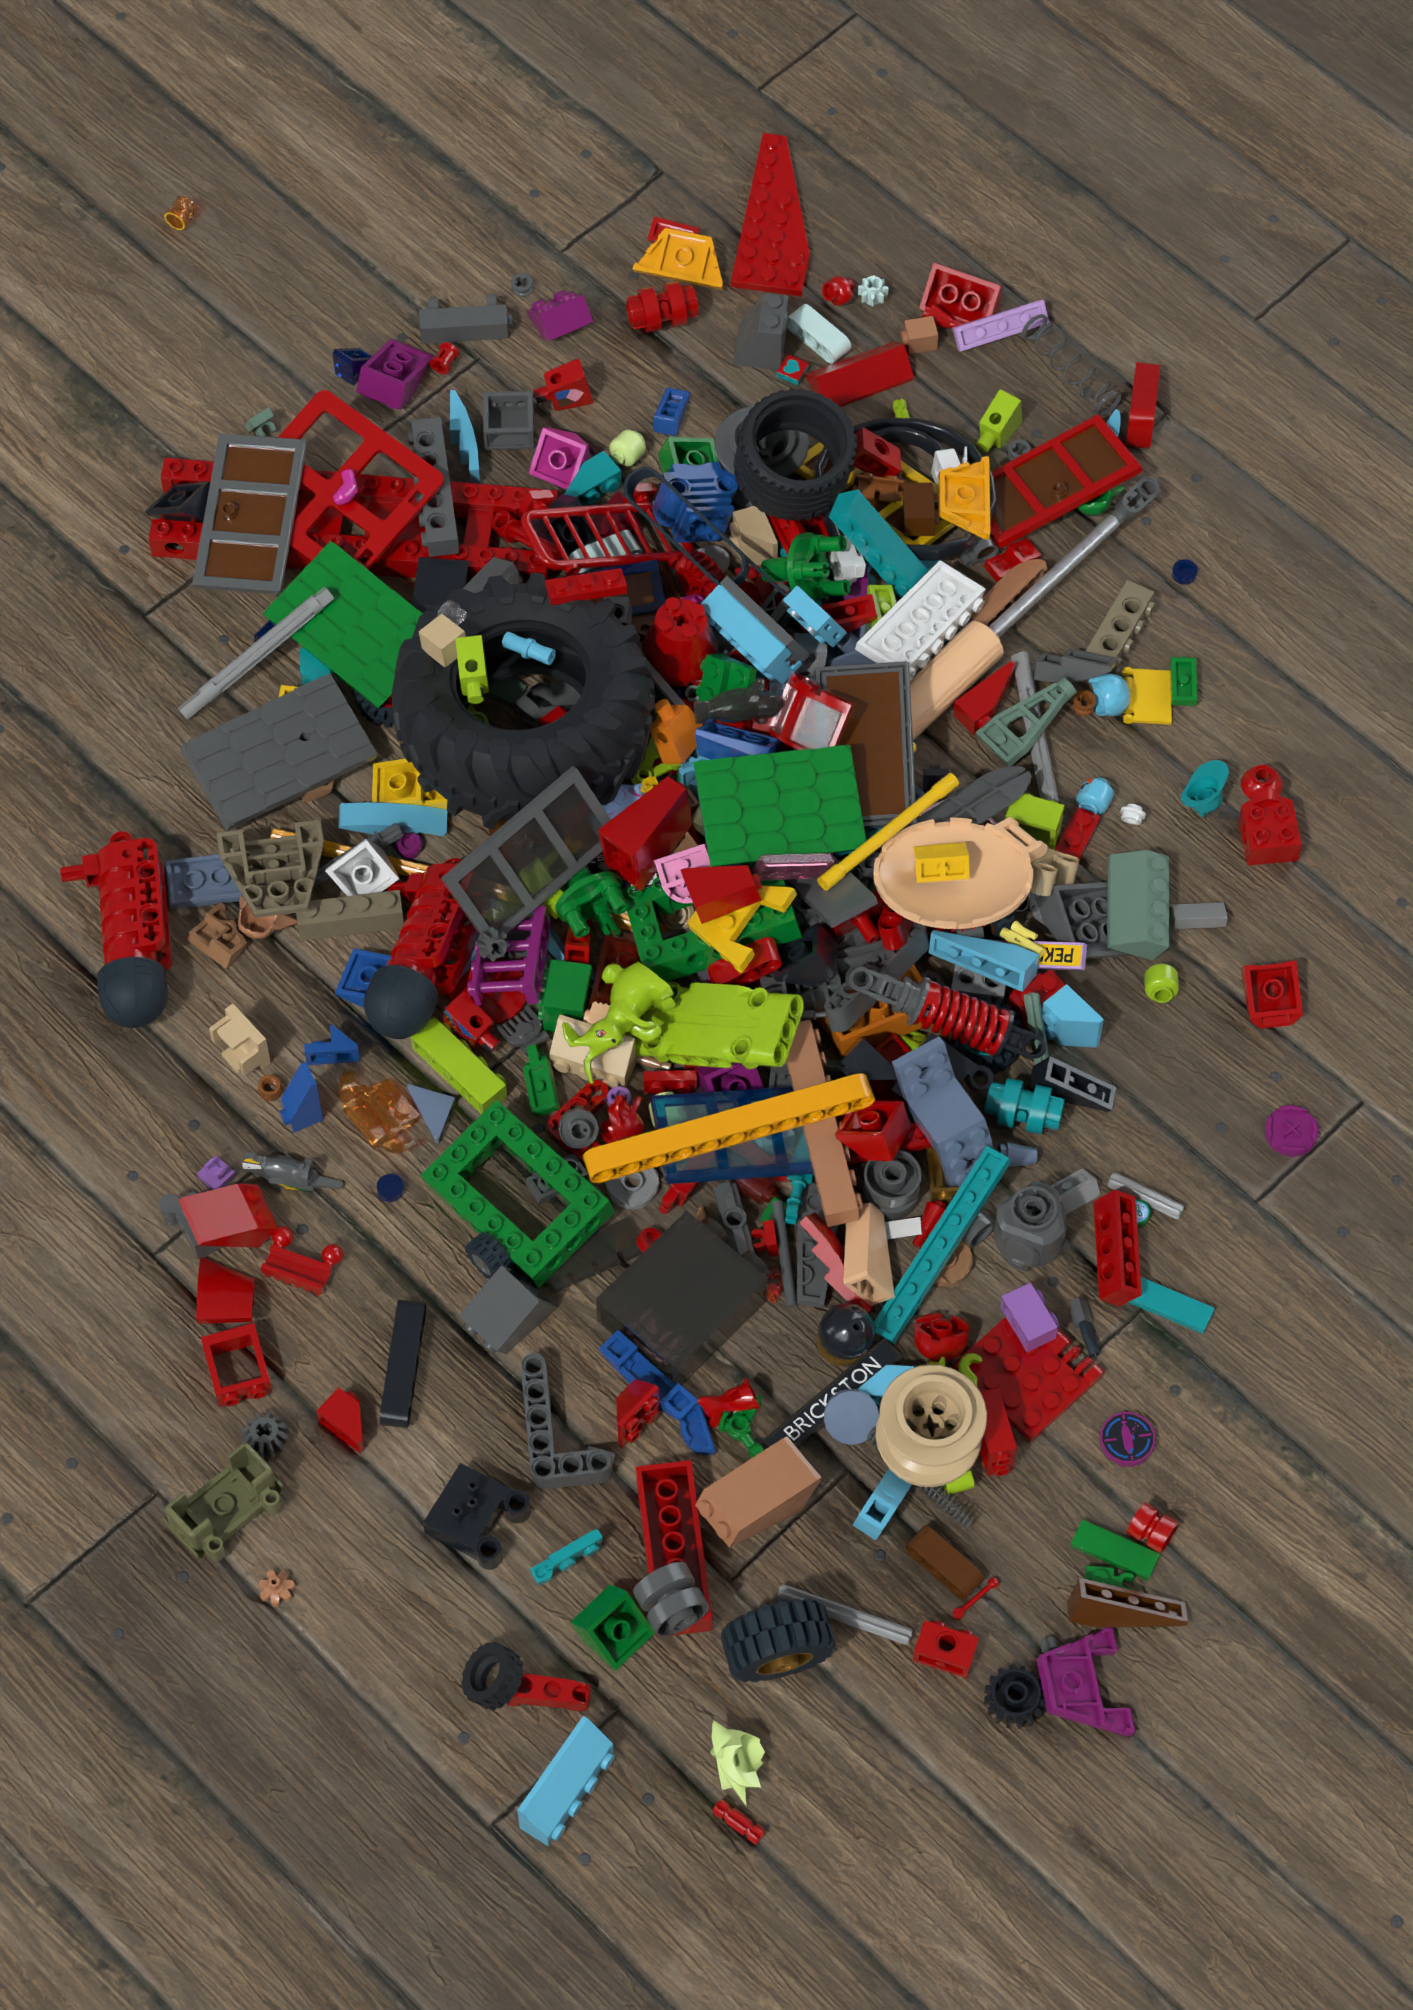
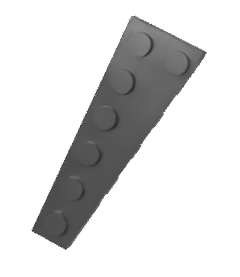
(810, 1269)

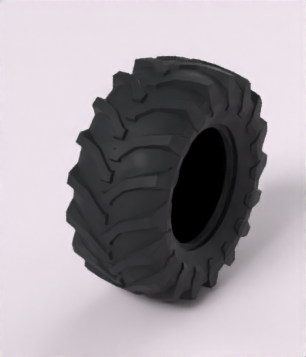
(505, 769)

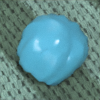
(1111, 694)

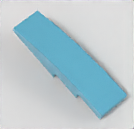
(463, 434)
(376, 817)

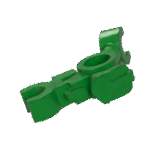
(740, 1428)

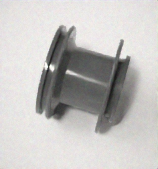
(780, 451)

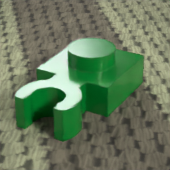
(1106, 1576)

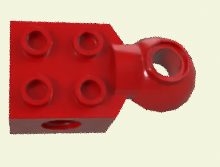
(1267, 819)

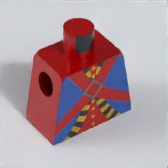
(470, 1023)

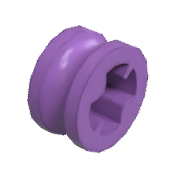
(614, 1092)

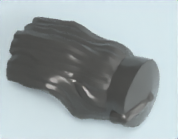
(544, 698)

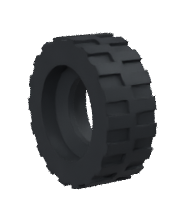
(506, 1682)

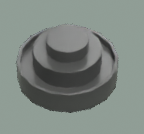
(578, 1128)

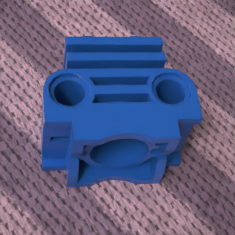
(707, 490)

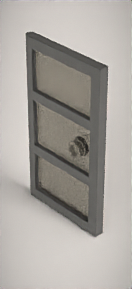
(529, 855)

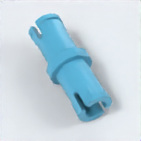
(528, 648)

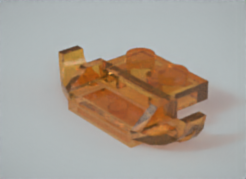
(378, 1112)

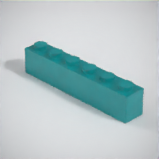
(877, 541)

